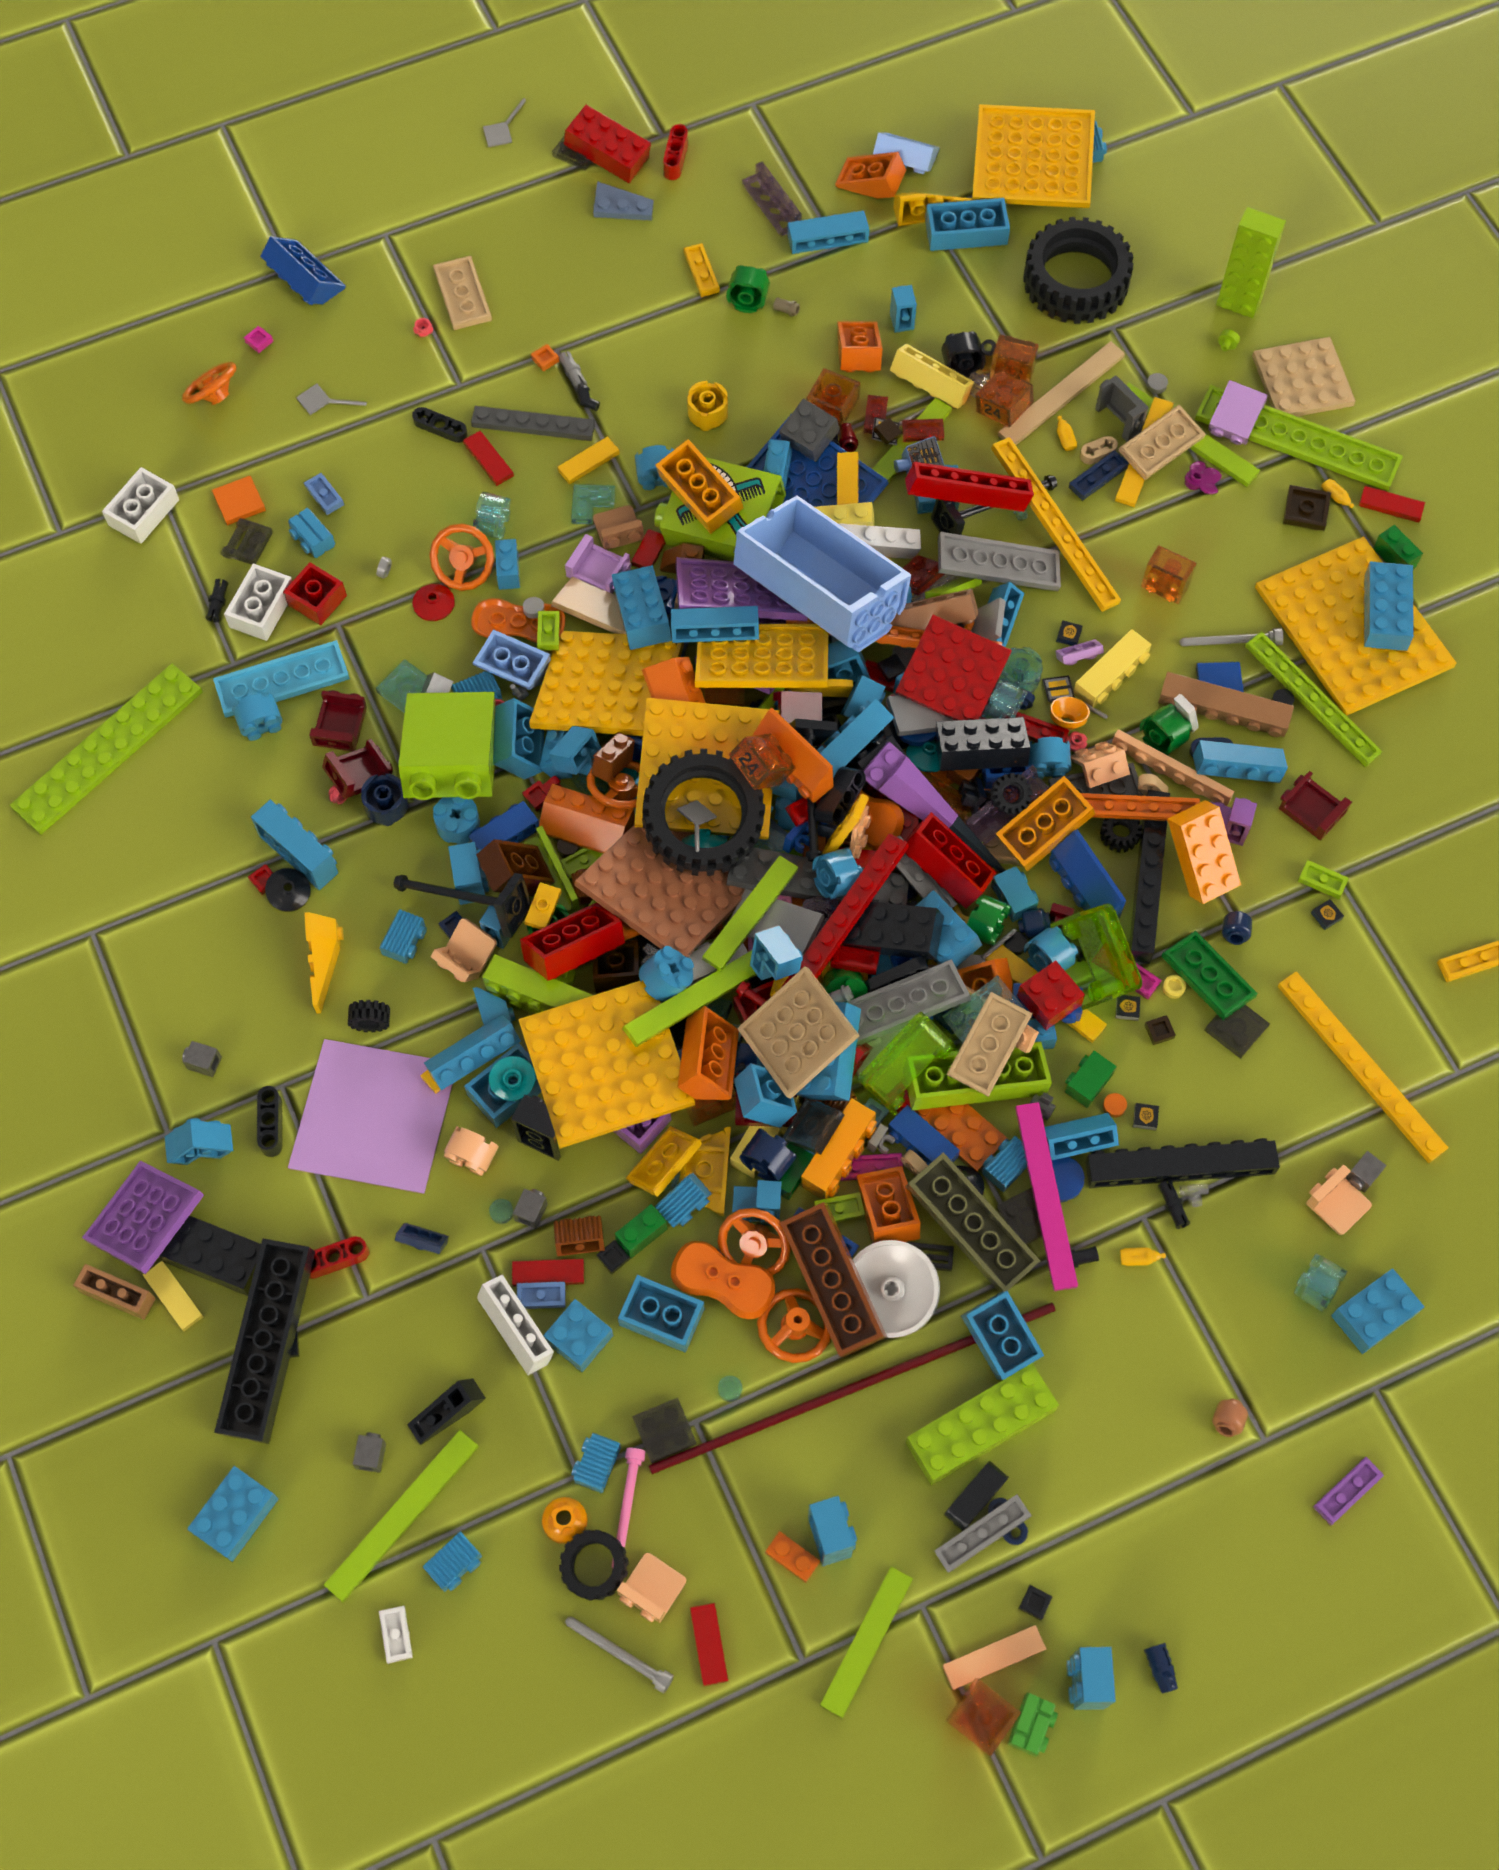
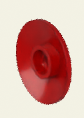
(433, 609)

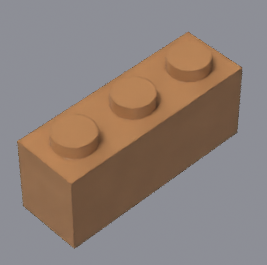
(114, 1292)

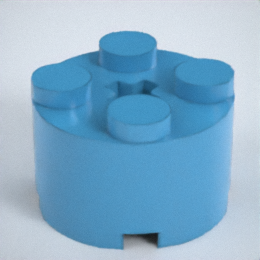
(645, 466)
(257, 715)
(1050, 757)
(455, 819)
(835, 873)
(1050, 947)
(666, 973)

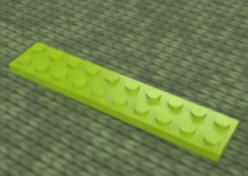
(1315, 443)
(106, 749)

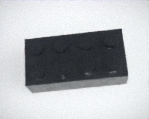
(982, 744)
(898, 930)
(213, 1254)

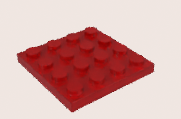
(953, 670)

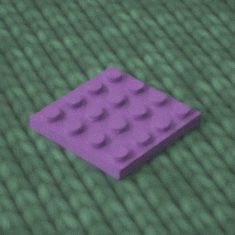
(143, 1216)

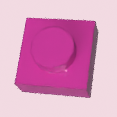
(258, 339)

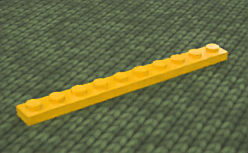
(1058, 527)
(1363, 1067)

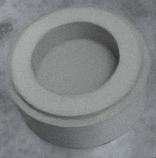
(1157, 383)
(384, 567)
(532, 606)

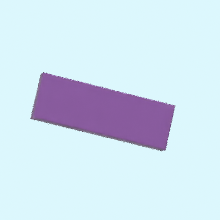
(1348, 1491)

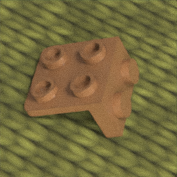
(618, 527)

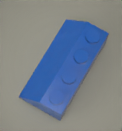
(301, 270)
(1084, 874)

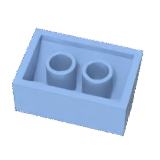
(912, 152)
(513, 660)

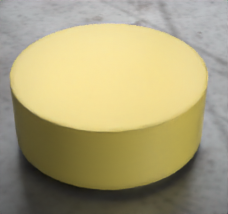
(1174, 986)

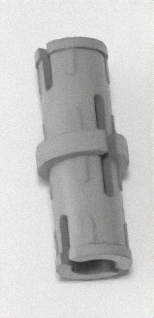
(572, 369)

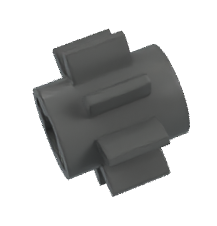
(1046, 1105)

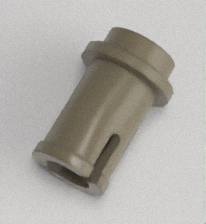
(789, 307)

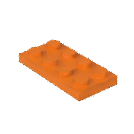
(967, 1131)

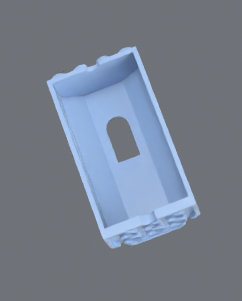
(823, 572)

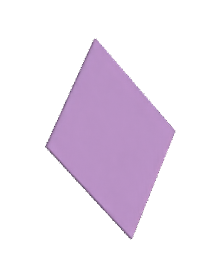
(370, 1118)

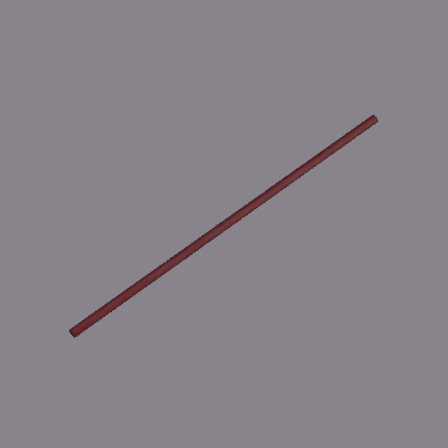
(830, 1396)

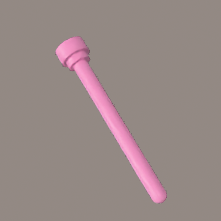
(634, 1459)

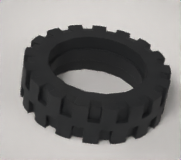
(569, 1556)

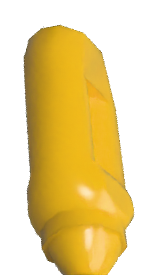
(1066, 435)
(1338, 493)
(1139, 1256)

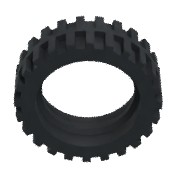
(1085, 238)
(684, 855)

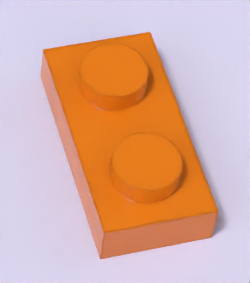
(792, 1557)

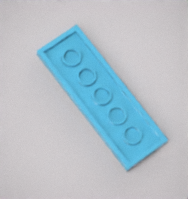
(284, 676)

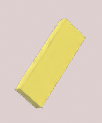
(173, 1296)

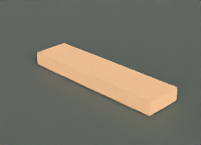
(994, 1657)

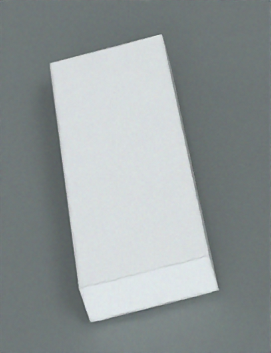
(1187, 710)

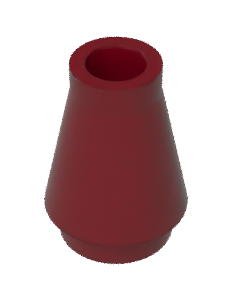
(847, 438)

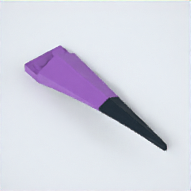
(904, 784)

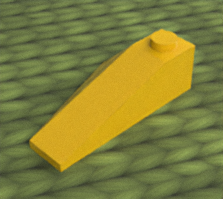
(911, 207)
(324, 942)

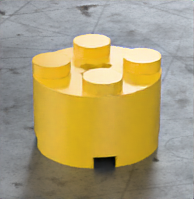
(707, 405)

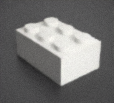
(140, 505)
(258, 602)

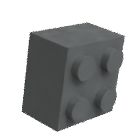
(809, 430)

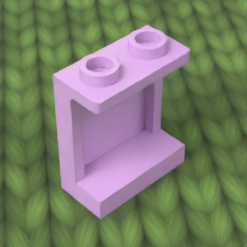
(1237, 413)
(596, 564)

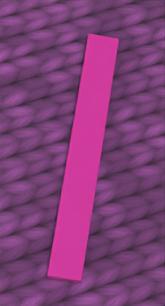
(1046, 1197)

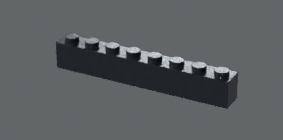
(1148, 887)
(1182, 1163)

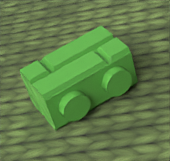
(1032, 1724)

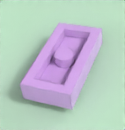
(1085, 650)

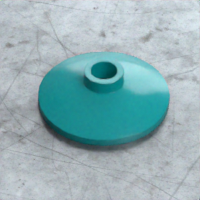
(924, 757)
(706, 839)
(512, 1068)

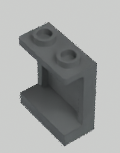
(1123, 404)

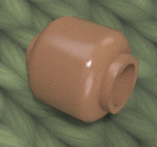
(1230, 1417)

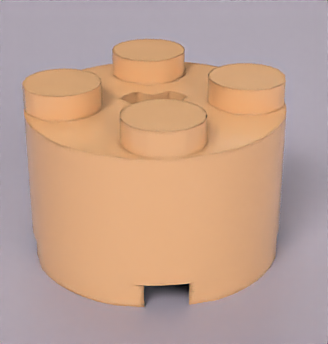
(470, 1149)

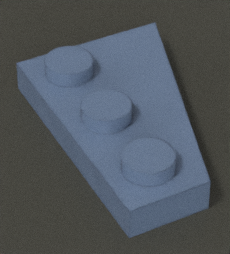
(621, 204)

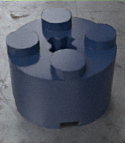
(384, 799)
(767, 1156)

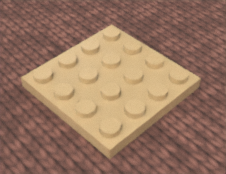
(1304, 377)
(798, 1032)

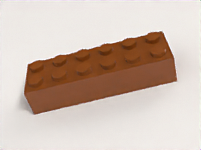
(833, 1279)

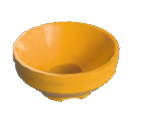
(1069, 708)
(564, 1533)

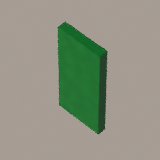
(1209, 975)

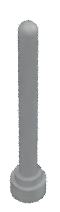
(1275, 636)
(659, 1678)

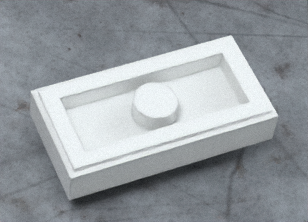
(395, 1634)

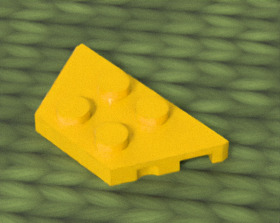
(711, 1167)

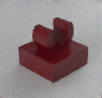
(1060, 912)

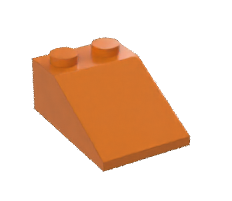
(872, 175)
(859, 346)
(980, 974)
(888, 1205)

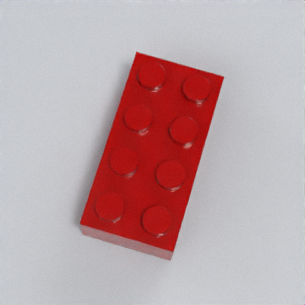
(607, 143)
(949, 860)
(572, 941)

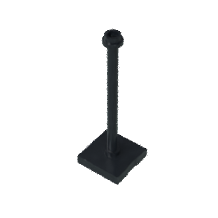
(949, 520)
(815, 733)
(510, 905)

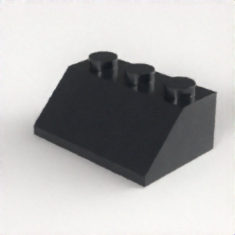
(535, 1127)

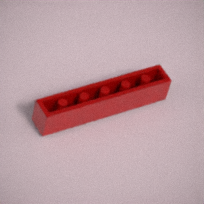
(969, 486)

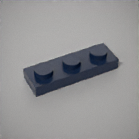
(1098, 475)

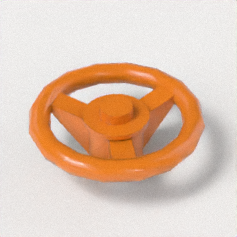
(211, 385)
(461, 557)
(620, 791)
(755, 1238)
(794, 1325)

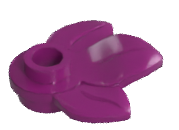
(1202, 478)

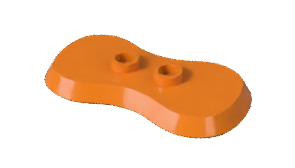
(507, 619)
(885, 819)
(705, 1272)

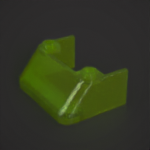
(1104, 951)
(904, 1061)

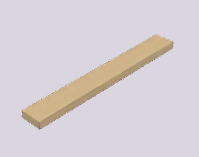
(1063, 393)

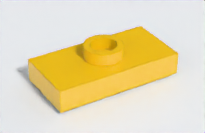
(542, 906)

